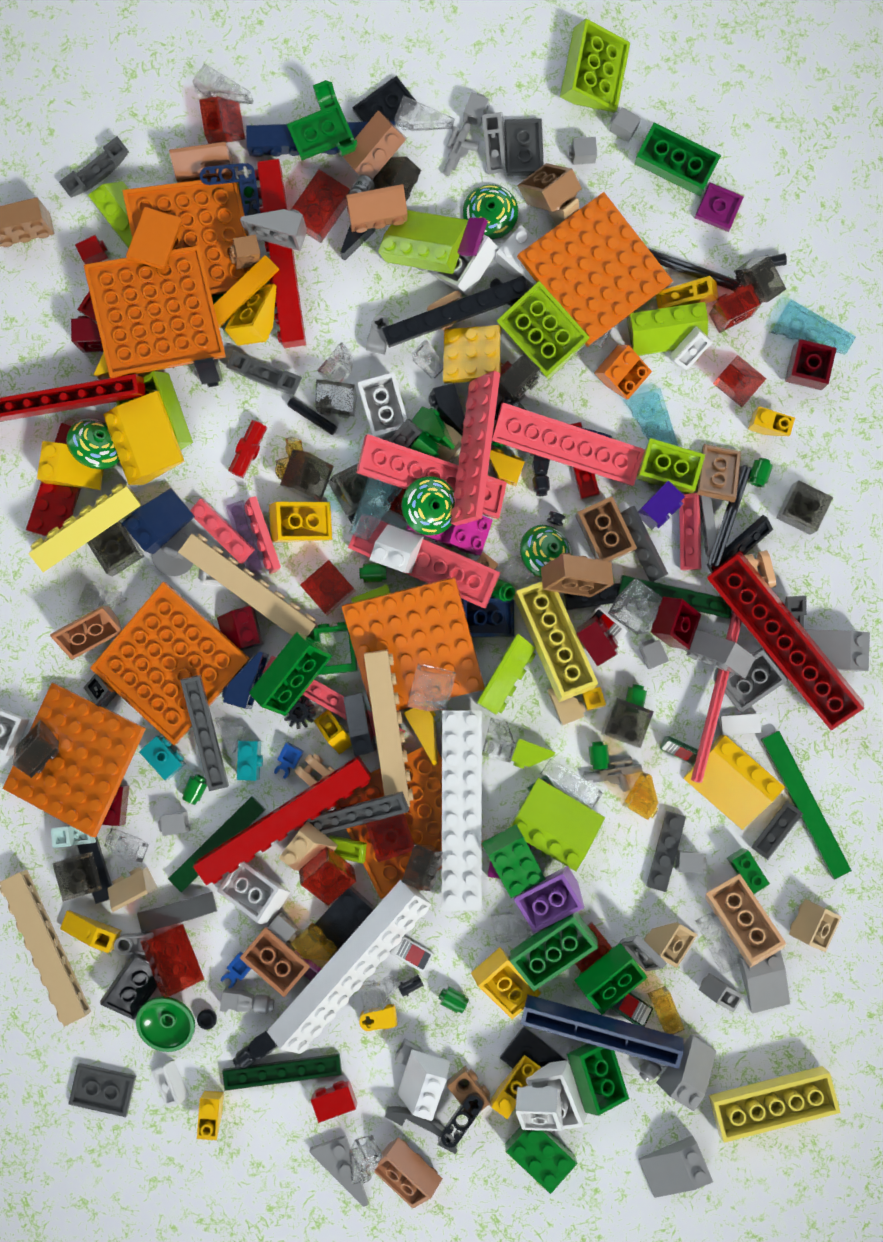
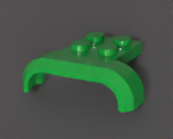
(323, 128)

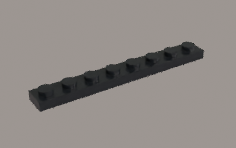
(455, 311)

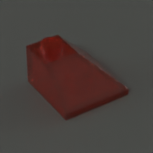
(739, 381)

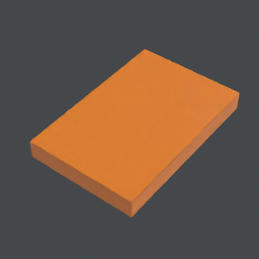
(154, 238)

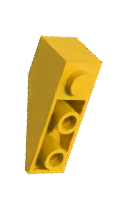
(90, 931)
(505, 1096)

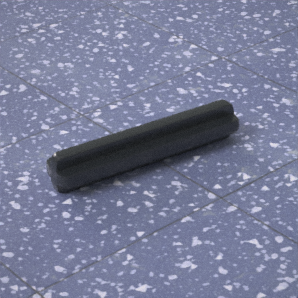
(312, 416)

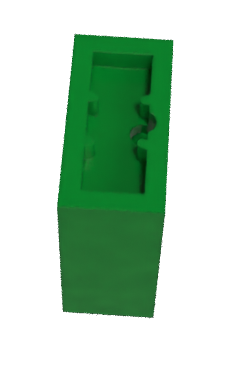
(342, 668)

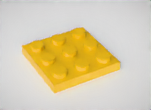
(471, 353)

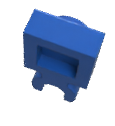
(289, 757)
(237, 969)

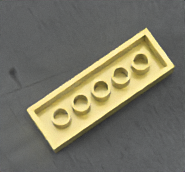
(84, 527)
(555, 641)
(774, 1104)

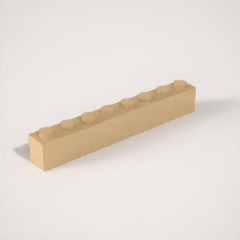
(246, 587)
(387, 722)
(45, 948)

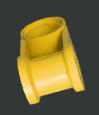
(379, 1019)

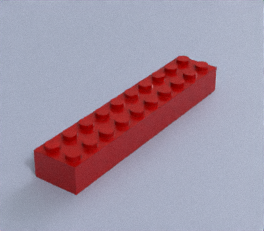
(786, 641)

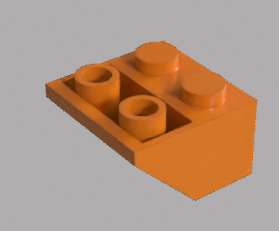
(623, 371)

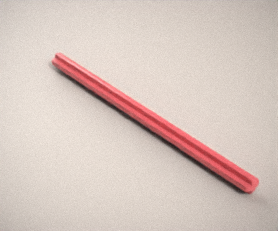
(714, 708)

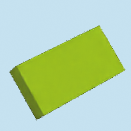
(350, 849)

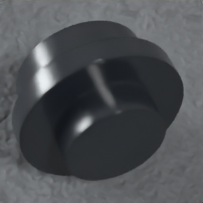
(207, 1019)

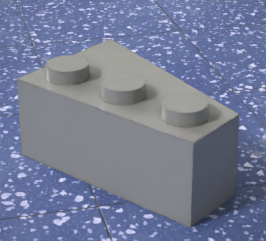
(721, 653)

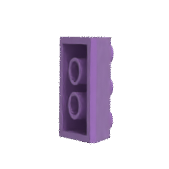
(550, 899)

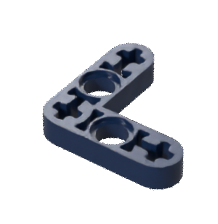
(242, 181)

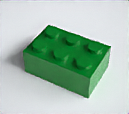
(513, 861)
(610, 978)
(597, 1078)
(541, 1156)

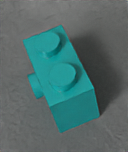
(163, 757)
(249, 760)

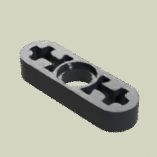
(448, 1129)

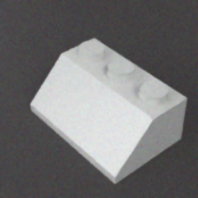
(469, 268)
(560, 1076)
(423, 1083)

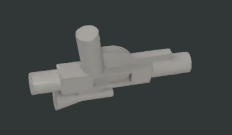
(460, 147)
(615, 775)

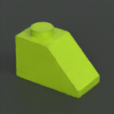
(529, 754)

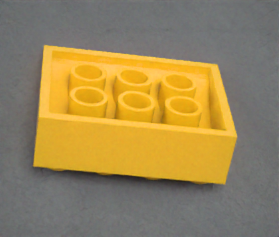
(143, 438)
(736, 783)

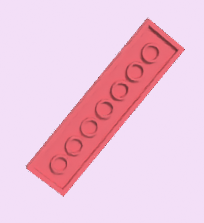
(567, 444)
(475, 449)
(402, 466)
(438, 563)

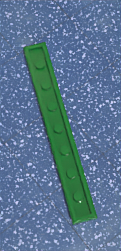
(805, 802)

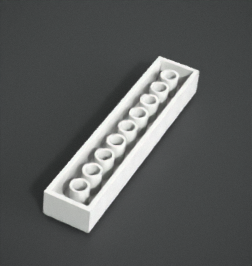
(462, 810)
(349, 968)

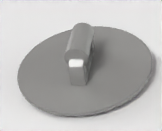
(168, 559)

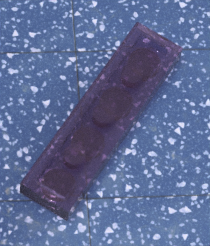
(241, 524)

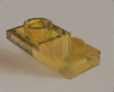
(281, 464)

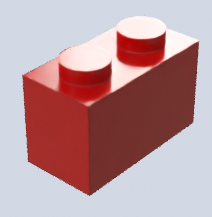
(333, 1101)

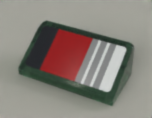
(679, 749)
(633, 1009)

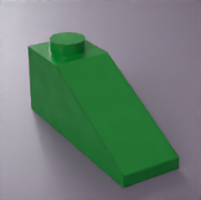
(433, 426)

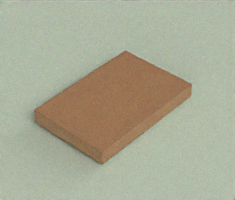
(719, 473)

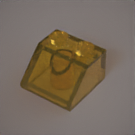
(642, 797)

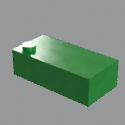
(677, 159)
(290, 674)
(553, 950)

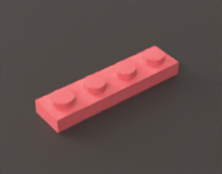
(222, 531)
(690, 533)
(264, 540)

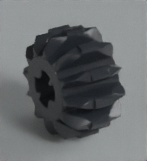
(295, 718)

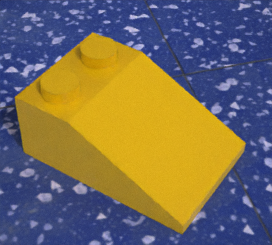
(254, 319)
(61, 468)
(300, 521)
(503, 983)

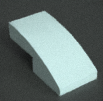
(69, 836)

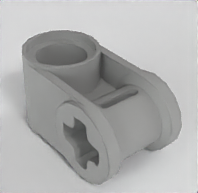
(376, 340)
(134, 943)

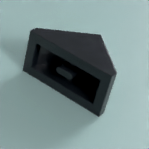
(99, 691)

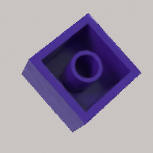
(663, 502)

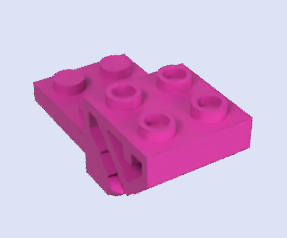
(466, 537)

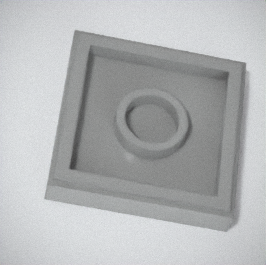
(643, 953)

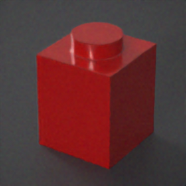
(92, 250)

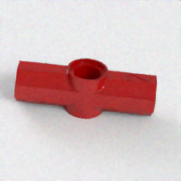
(247, 449)

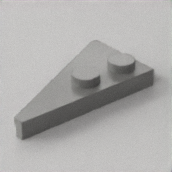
(336, 1160)

